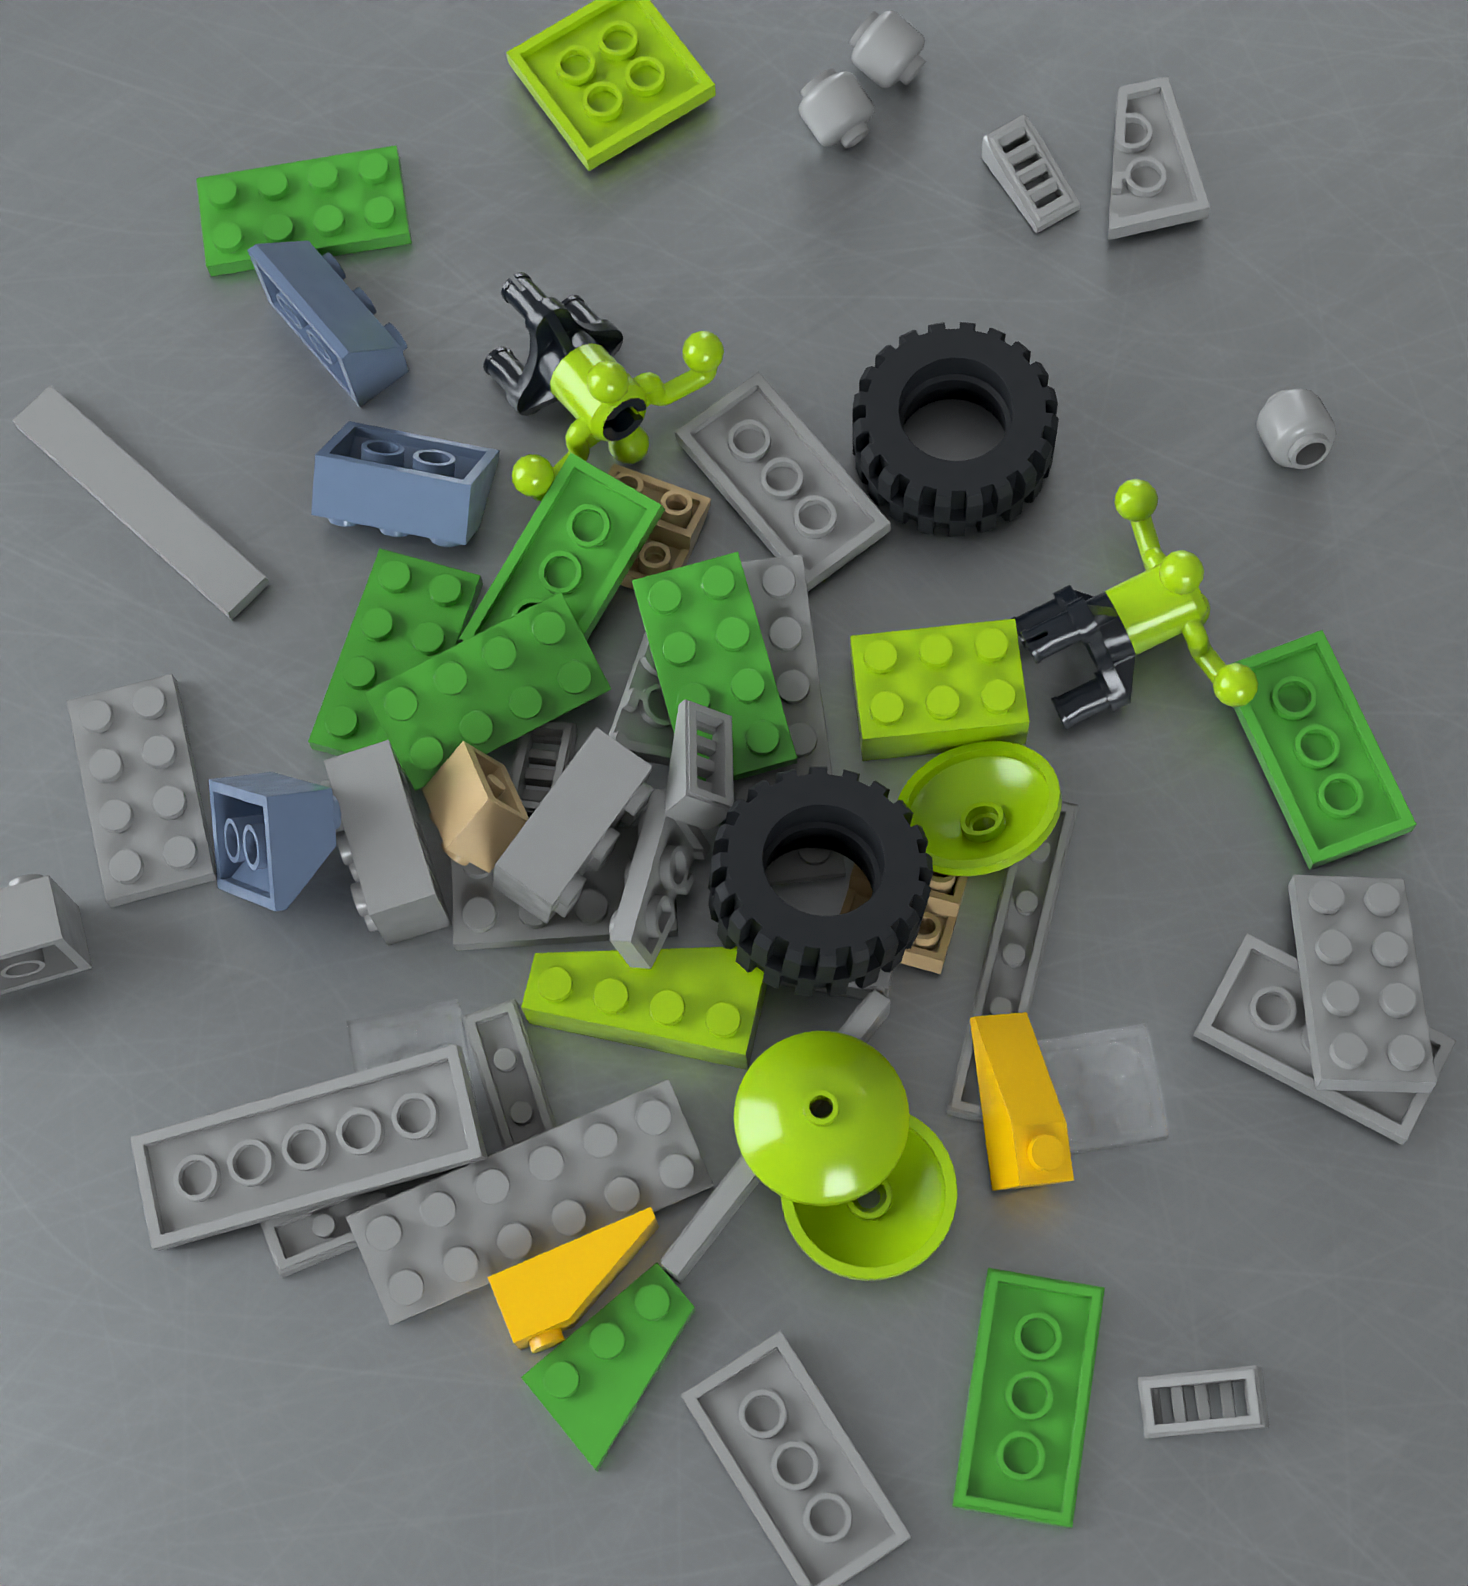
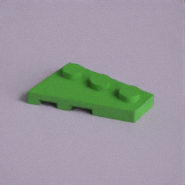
(609, 1361)

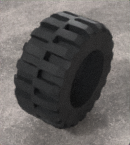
(960, 367)
(830, 815)

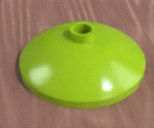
(983, 806)
(830, 1156)
(895, 1234)

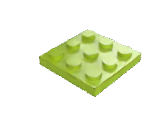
(610, 76)

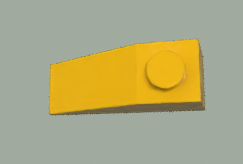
(1018, 1105)
(561, 1285)

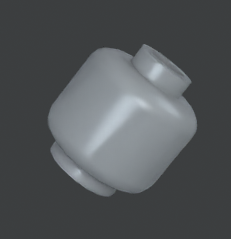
(887, 49)
(836, 108)
(1296, 428)

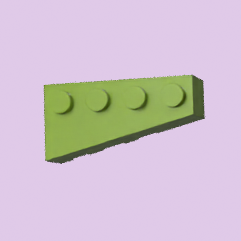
(685, 1005)

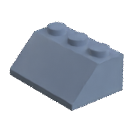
(331, 317)
(403, 483)
(270, 835)

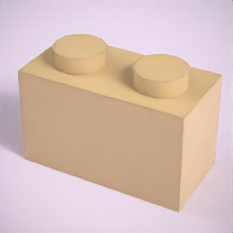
(474, 807)

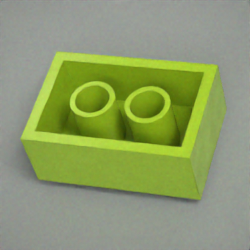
(938, 688)

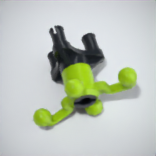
(575, 365)
(1132, 620)

